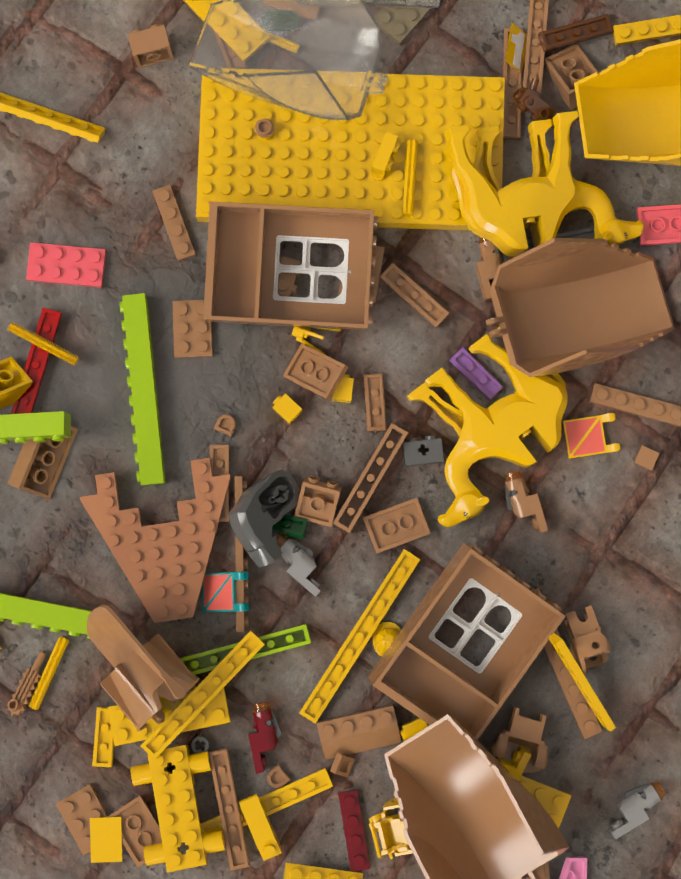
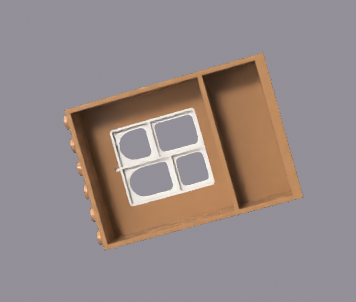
(246, 265)
(435, 678)

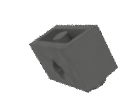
(415, 458)

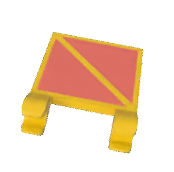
(587, 437)

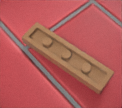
(174, 223)
(414, 295)
(220, 466)

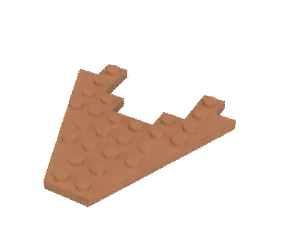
(164, 559)

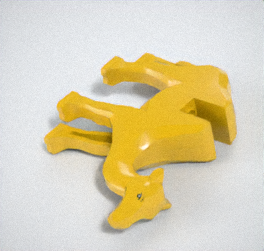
(531, 201)
(493, 430)

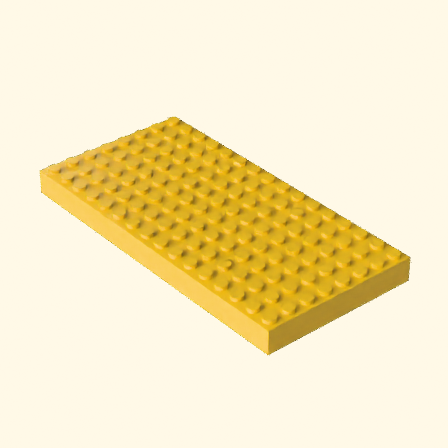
(331, 161)

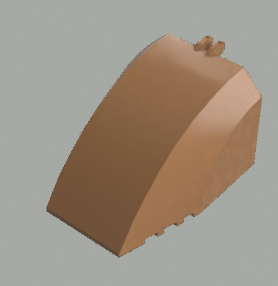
(576, 305)
(467, 810)

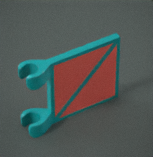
(220, 592)

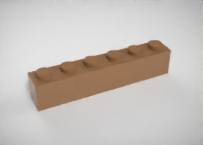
(370, 478)

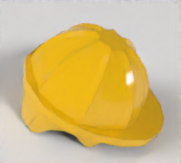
(384, 636)

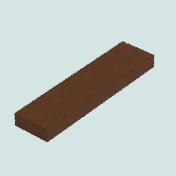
(575, 32)

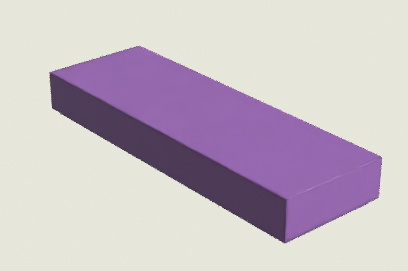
(476, 373)

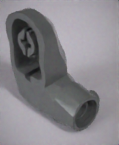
(259, 510)

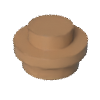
(264, 128)

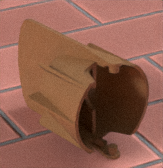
(139, 670)

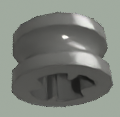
(200, 739)

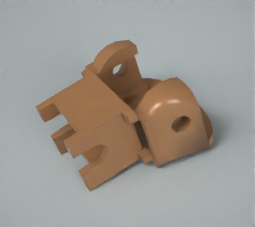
(587, 640)
(522, 732)

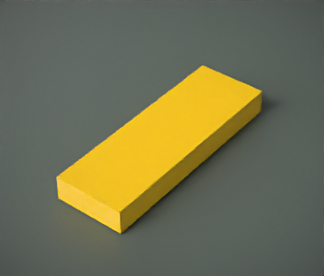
(103, 740)

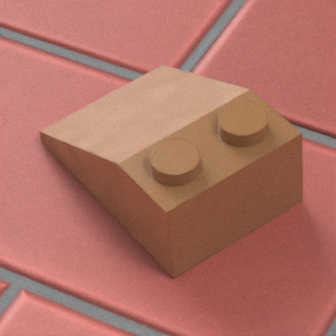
(566, 69)

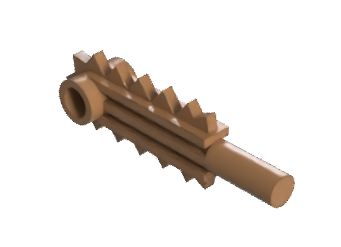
(27, 684)

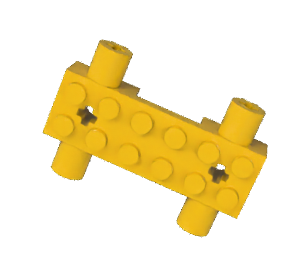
(177, 809)

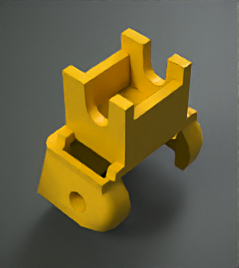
(391, 831)

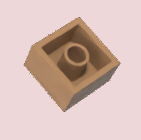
(150, 45)

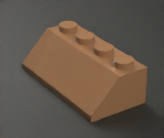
(40, 465)
(359, 731)

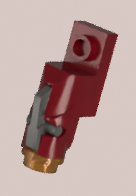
(265, 736)

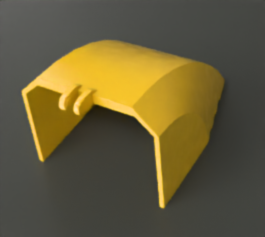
(634, 108)

